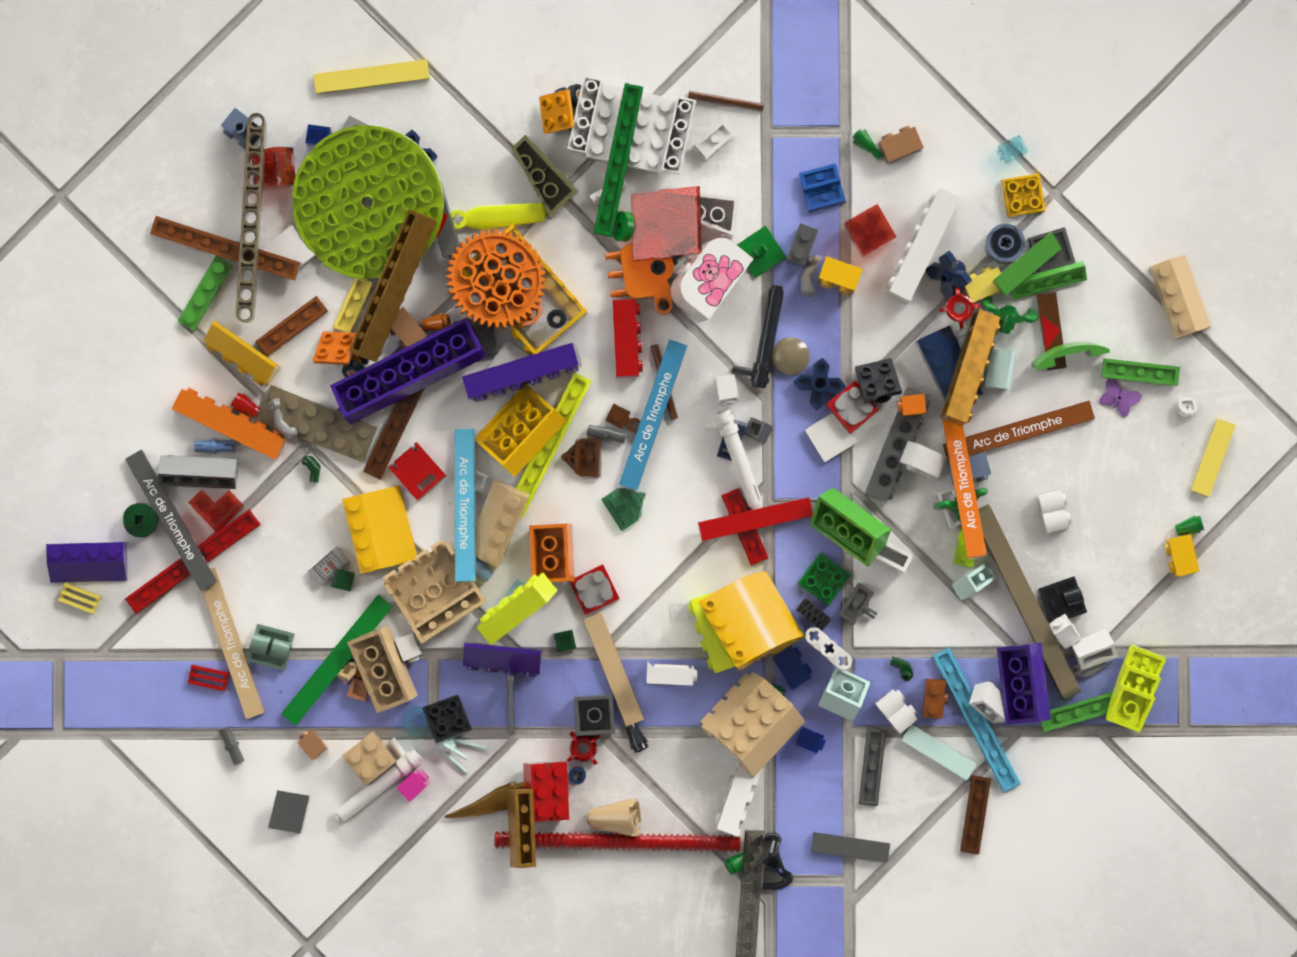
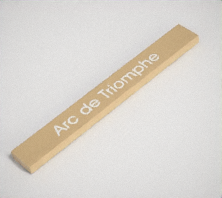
(232, 649)

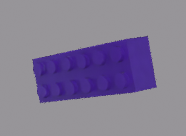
(522, 371)

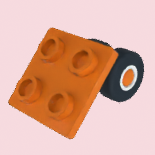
(334, 349)

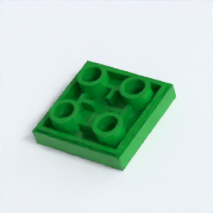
(824, 579)

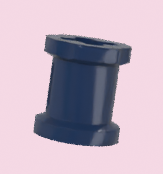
(577, 769)

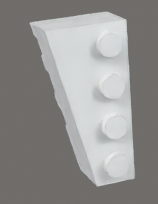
(719, 212)
(736, 800)

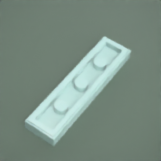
(938, 752)

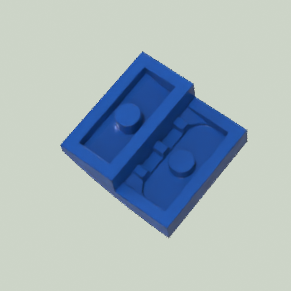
(822, 188)

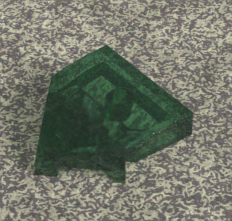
(624, 506)

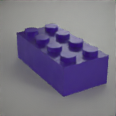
(1023, 683)

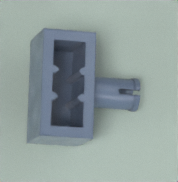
(236, 126)

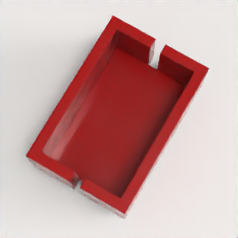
(549, 789)

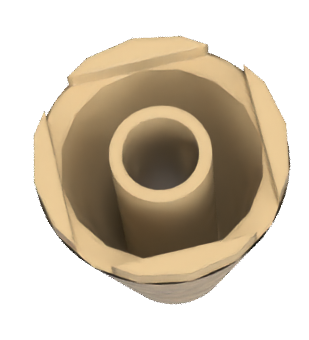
(617, 817)

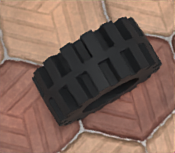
(813, 614)

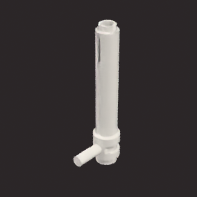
(729, 431)
(403, 767)

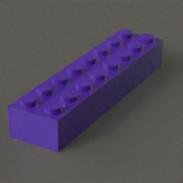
(408, 371)

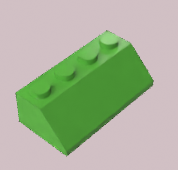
(849, 526)

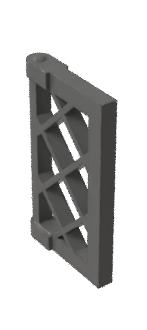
(511, 713)

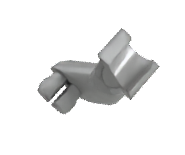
(805, 279)
(287, 431)
(1077, 672)

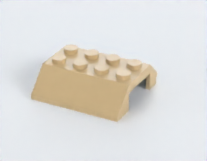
(429, 592)
(752, 722)

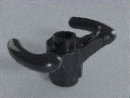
(773, 862)

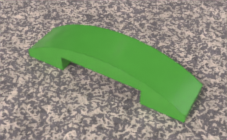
(1047, 359)

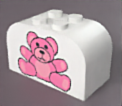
(708, 278)

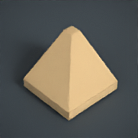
(347, 672)

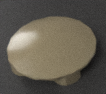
(790, 356)

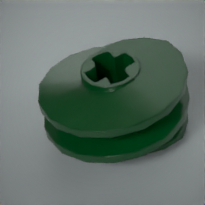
(130, 520)

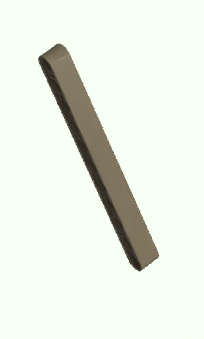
(247, 208)
(1027, 604)

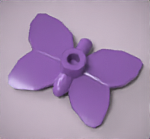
(1118, 397)

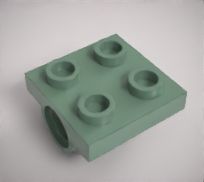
(270, 647)

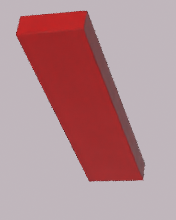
(749, 539)

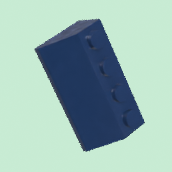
(941, 353)

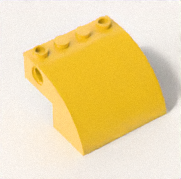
(751, 619)

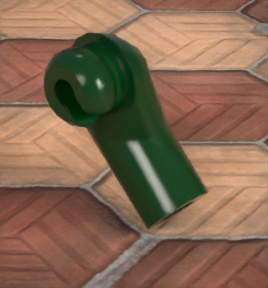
(314, 467)
(904, 667)

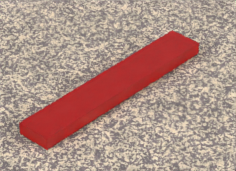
(755, 519)

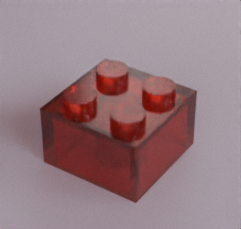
(869, 230)

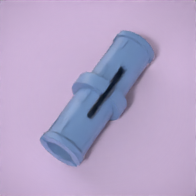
(213, 445)

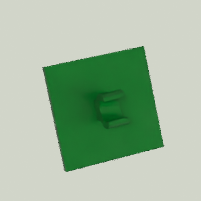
(763, 250)

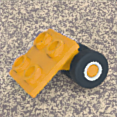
(557, 108)

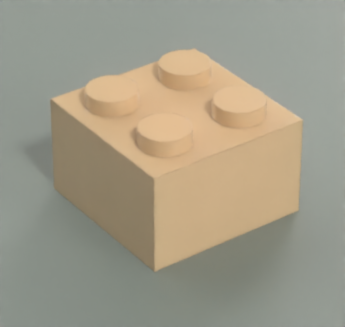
(369, 758)

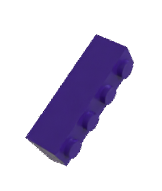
(87, 562)
(502, 658)

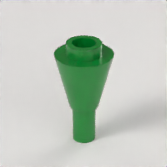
(863, 140)

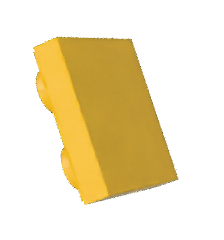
(1023, 195)

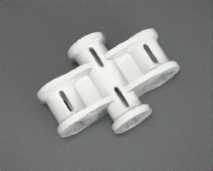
(836, 650)

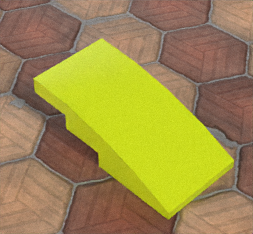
(1135, 688)

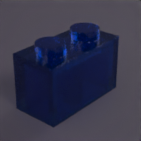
(791, 666)

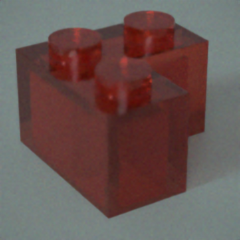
(216, 513)

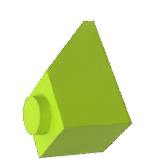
(960, 554)

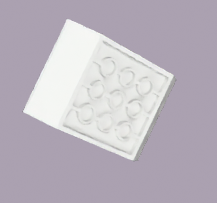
(658, 134)

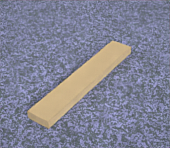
(613, 669)

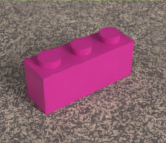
(414, 784)

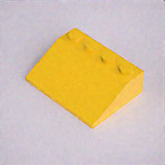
(520, 430)
(379, 529)

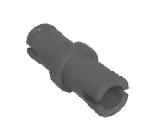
(606, 434)
(231, 745)

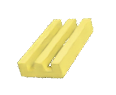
(64, 592)

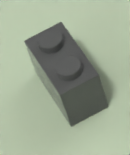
(802, 245)

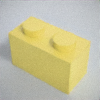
(982, 285)

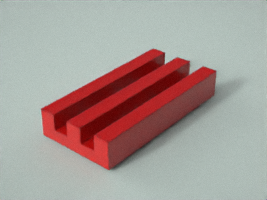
(192, 674)

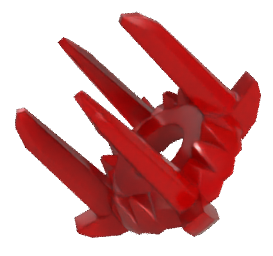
(969, 307)
(589, 756)

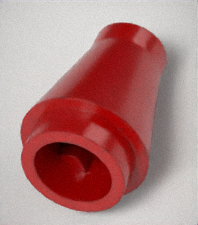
(245, 405)

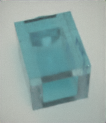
(1011, 149)

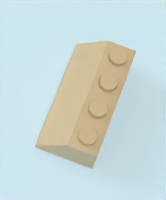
(1179, 296)
(498, 521)
(382, 669)

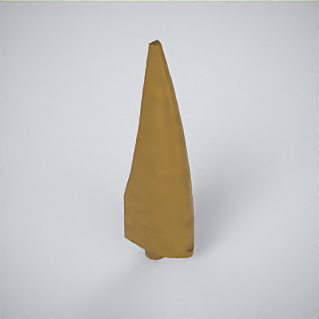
(490, 803)

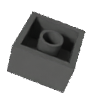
(594, 714)

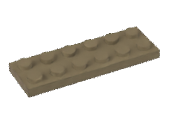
(320, 424)

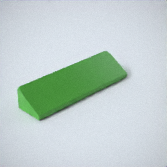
(1027, 264)

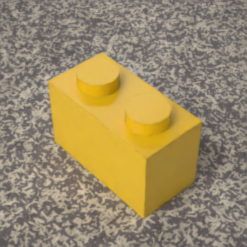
(1181, 555)

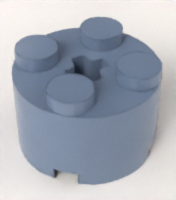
(1008, 233)

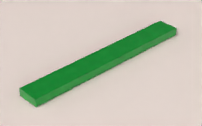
(618, 159)
(335, 661)

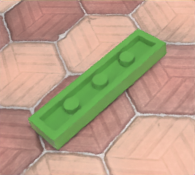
(1050, 280)
(205, 293)
(1140, 372)
(1077, 712)

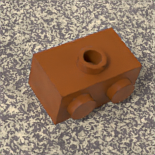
(934, 698)

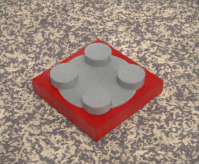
(850, 407)
(594, 589)

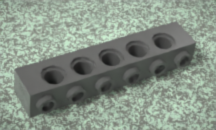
(874, 488)

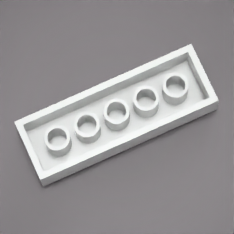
(923, 246)

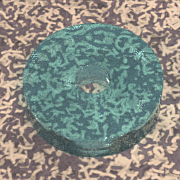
(409, 725)

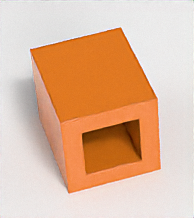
(912, 405)

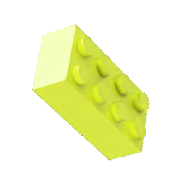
(516, 608)

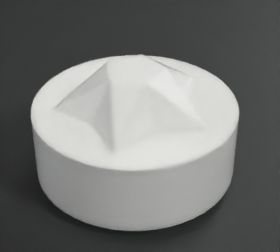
(1187, 407)

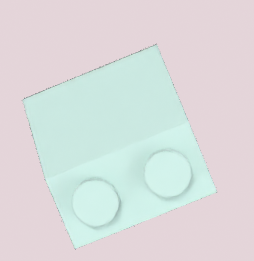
(999, 369)
(844, 694)

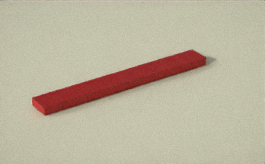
(178, 571)

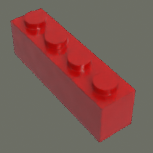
(625, 338)

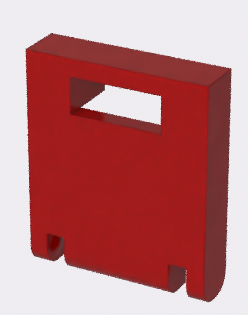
(415, 468)

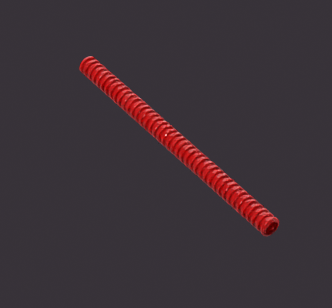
(628, 842)

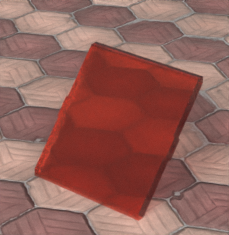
(666, 223)

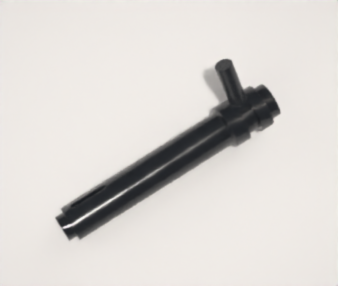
(762, 366)

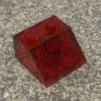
(278, 168)

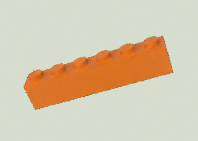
(234, 426)

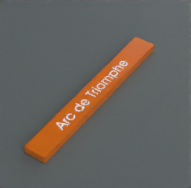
(964, 490)

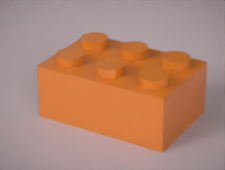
(552, 551)

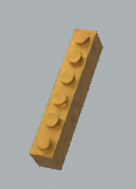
(970, 368)

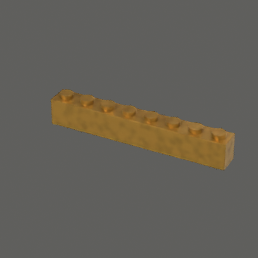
(392, 285)

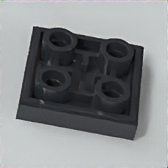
(447, 718)

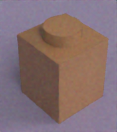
(312, 744)

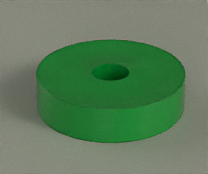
(623, 226)

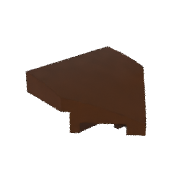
(585, 457)

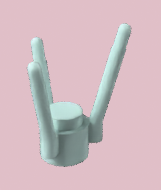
(448, 746)

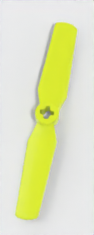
(500, 215)

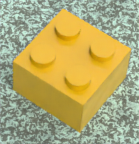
(839, 275)

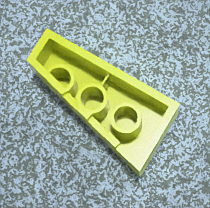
(718, 656)

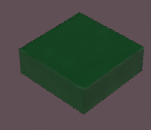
(342, 579)
(564, 640)

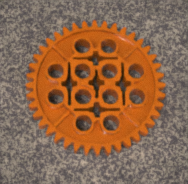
(485, 247)

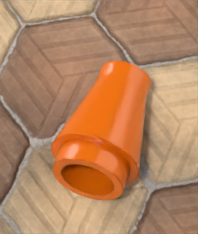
(436, 322)

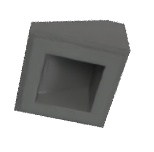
(758, 430)

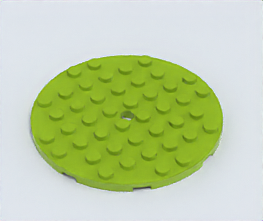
(337, 179)

